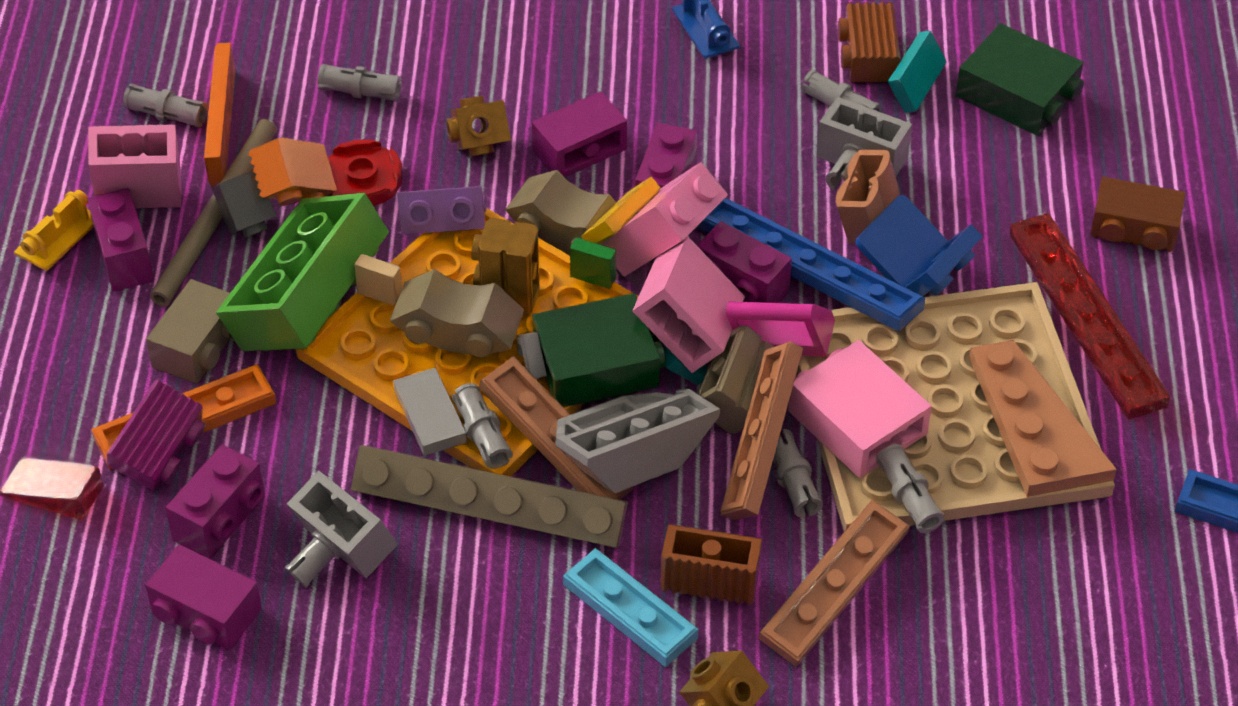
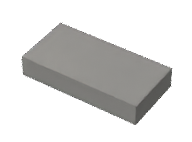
(429, 411)

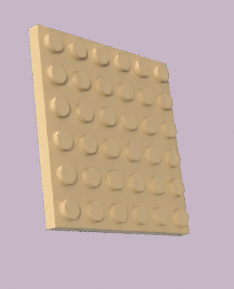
(963, 448)

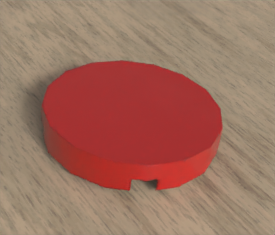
(366, 169)

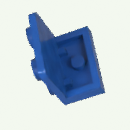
(913, 250)

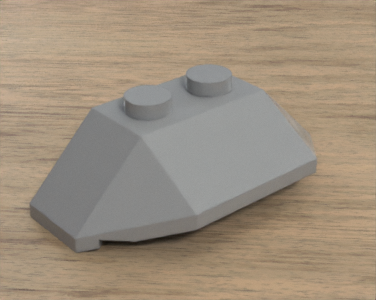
(635, 436)

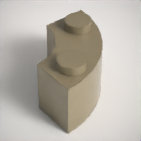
(557, 208)
(457, 315)

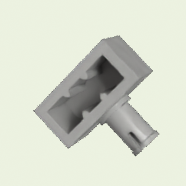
(853, 128)
(338, 530)

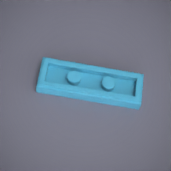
(630, 607)

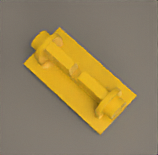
(57, 233)

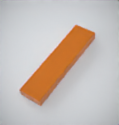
(219, 113)
(221, 402)

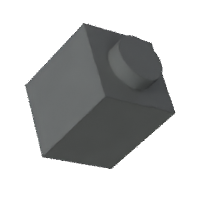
(242, 205)

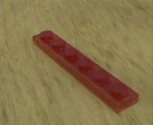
(1089, 316)

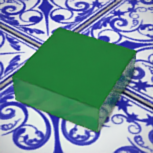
(593, 263)

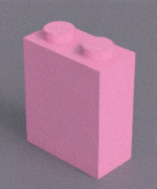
(137, 159)
(666, 218)
(687, 304)
(858, 407)

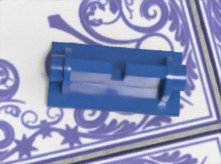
(705, 27)

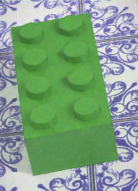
(302, 273)

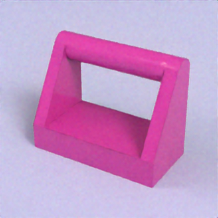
(786, 322)

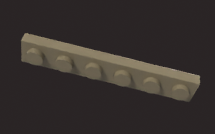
(489, 496)

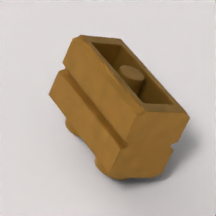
(510, 259)

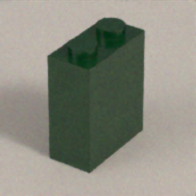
(1020, 79)
(597, 351)

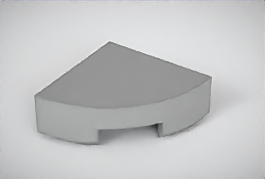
(530, 348)

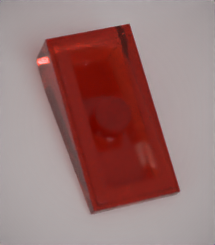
(54, 486)

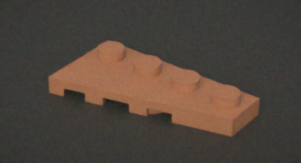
(1038, 429)

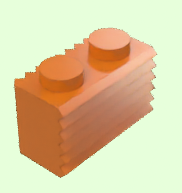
(292, 170)

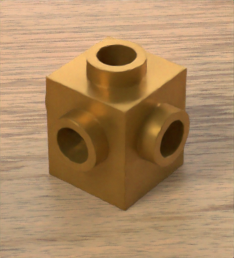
(493, 125)
(724, 680)

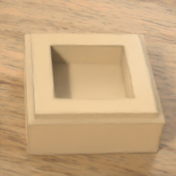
(378, 279)

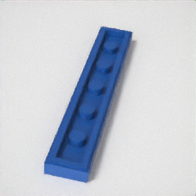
(824, 268)

